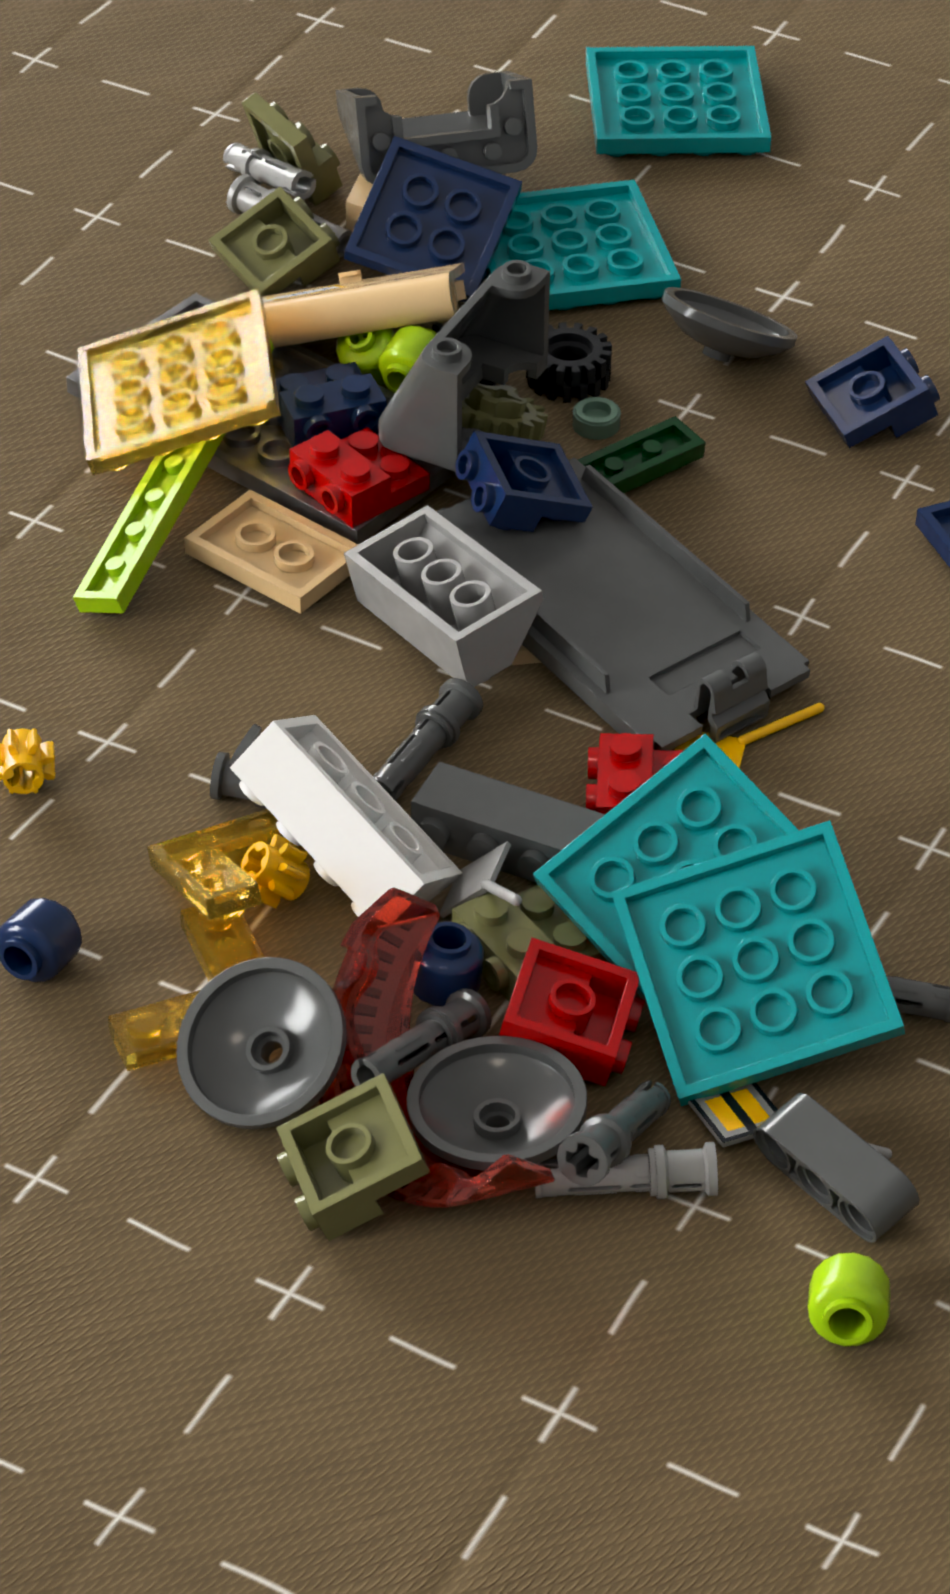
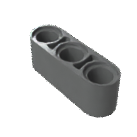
(836, 1167)

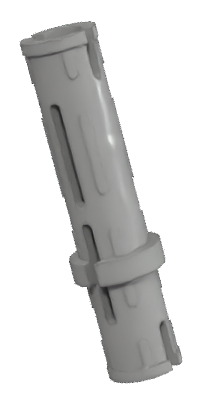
(269, 170)

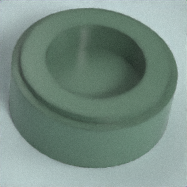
(596, 418)

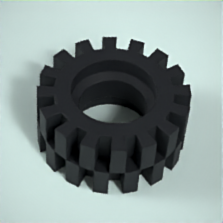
(576, 364)

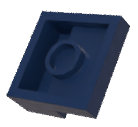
(874, 392)
(329, 400)
(521, 481)

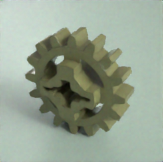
(503, 412)

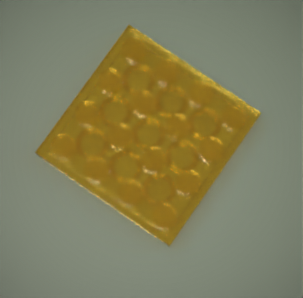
(177, 382)

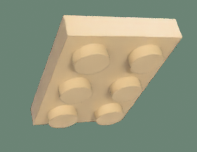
(272, 550)

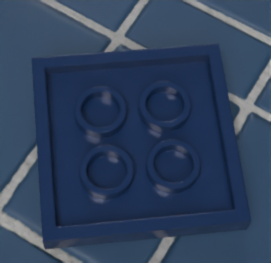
(432, 214)

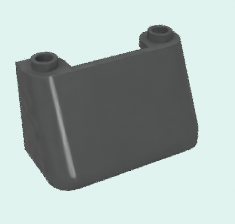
(492, 134)
(487, 338)

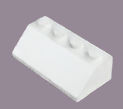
(340, 814)

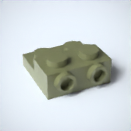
(293, 145)
(276, 244)
(508, 929)
(349, 1156)

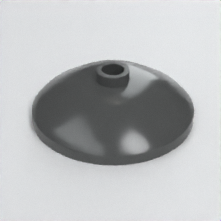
(726, 326)
(237, 1027)
(496, 1101)

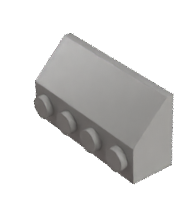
(445, 594)

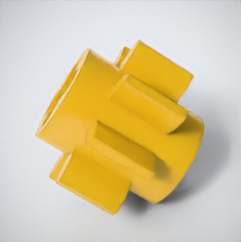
(26, 761)
(277, 869)

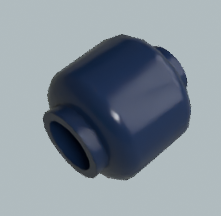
(39, 940)
(449, 963)

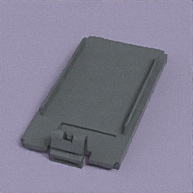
(640, 620)

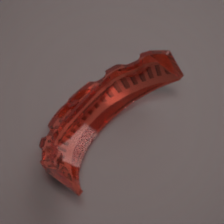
(376, 999)

